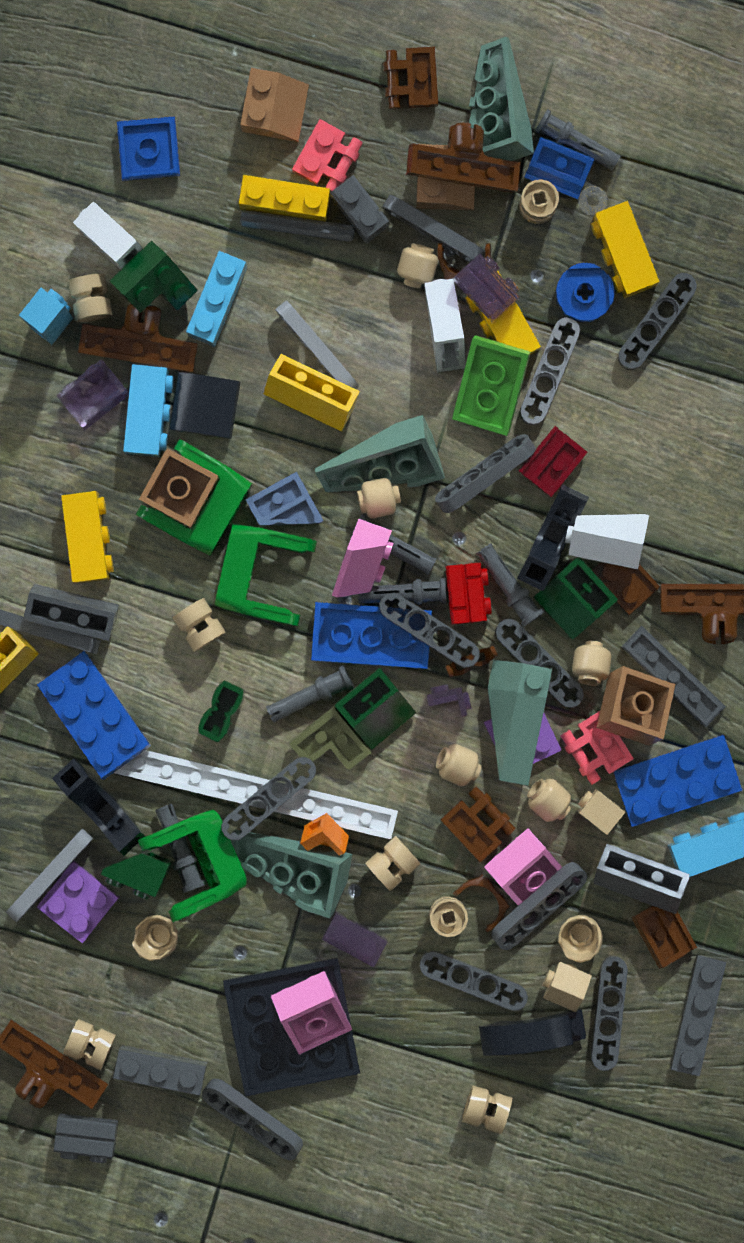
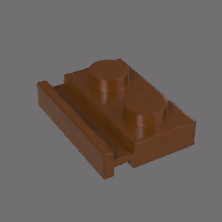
(627, 584)
(663, 935)

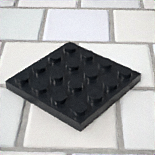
(262, 1044)

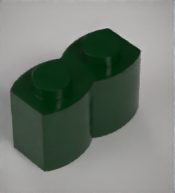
(218, 719)

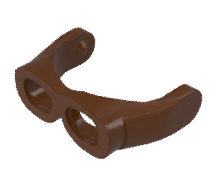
(448, 271)
(490, 654)
(484, 882)

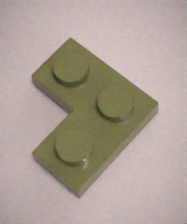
(332, 733)

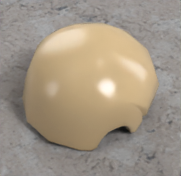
(155, 938)
(580, 938)

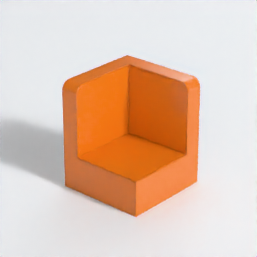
(324, 832)

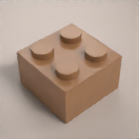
(179, 488)
(636, 706)

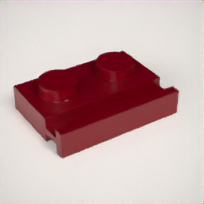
(552, 461)

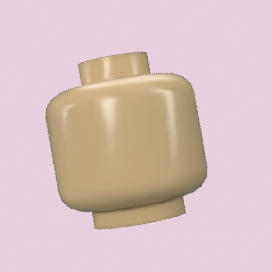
(417, 265)
(378, 498)
(591, 663)
(458, 764)
(549, 800)

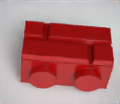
(467, 593)

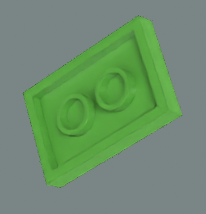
(491, 385)

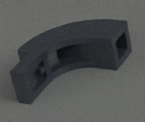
(551, 538)
(99, 805)
(532, 1034)

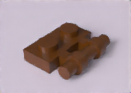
(421, 78)
(471, 830)

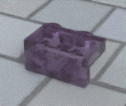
(92, 394)
(442, 694)

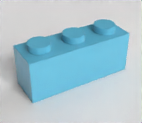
(216, 298)
(47, 314)
(147, 411)
(710, 848)

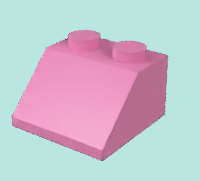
(363, 559)
(523, 866)
(311, 1012)

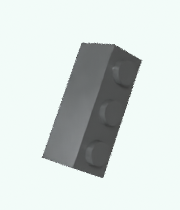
(71, 612)
(641, 878)
(160, 1070)

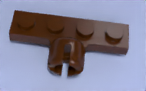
(463, 162)
(139, 342)
(714, 603)
(48, 1069)

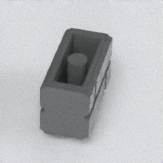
(359, 209)
(85, 1137)

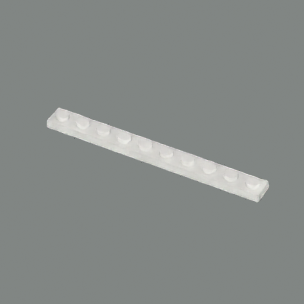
(239, 787)

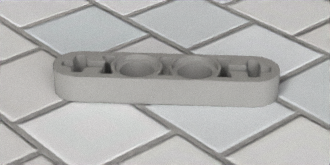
(314, 344)
(545, 369)
(49, 875)

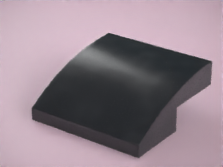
(205, 405)

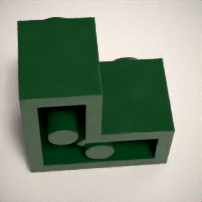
(152, 275)

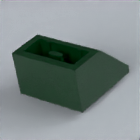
(575, 598)
(375, 708)
(142, 872)

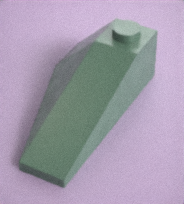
(500, 104)
(399, 453)
(517, 708)
(308, 877)

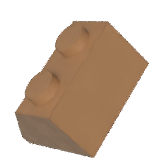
(274, 105)
(443, 194)

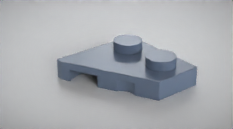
(284, 504)

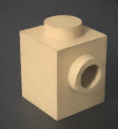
(600, 811)
(566, 986)

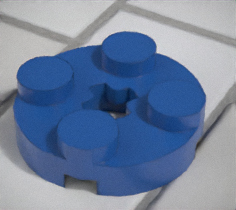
(572, 281)

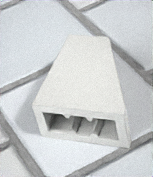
(107, 235)
(445, 325)
(608, 538)

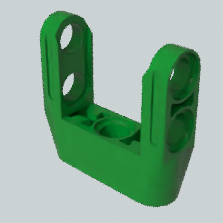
(217, 511)
(239, 567)
(214, 855)

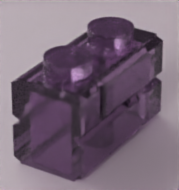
(487, 288)
(354, 939)

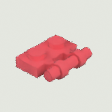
(319, 152)
(607, 746)

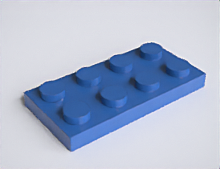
(366, 637)
(93, 715)
(677, 780)

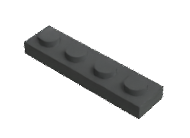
(698, 1015)

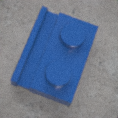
(559, 166)

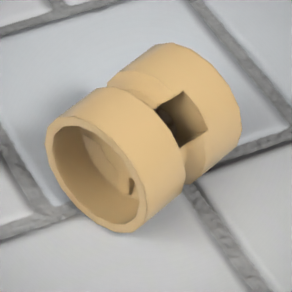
(538, 201)
(90, 298)
(193, 616)
(394, 852)
(448, 916)
(78, 1042)
(477, 1105)

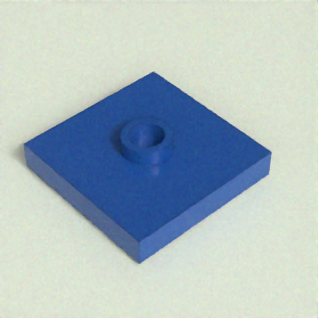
(148, 148)

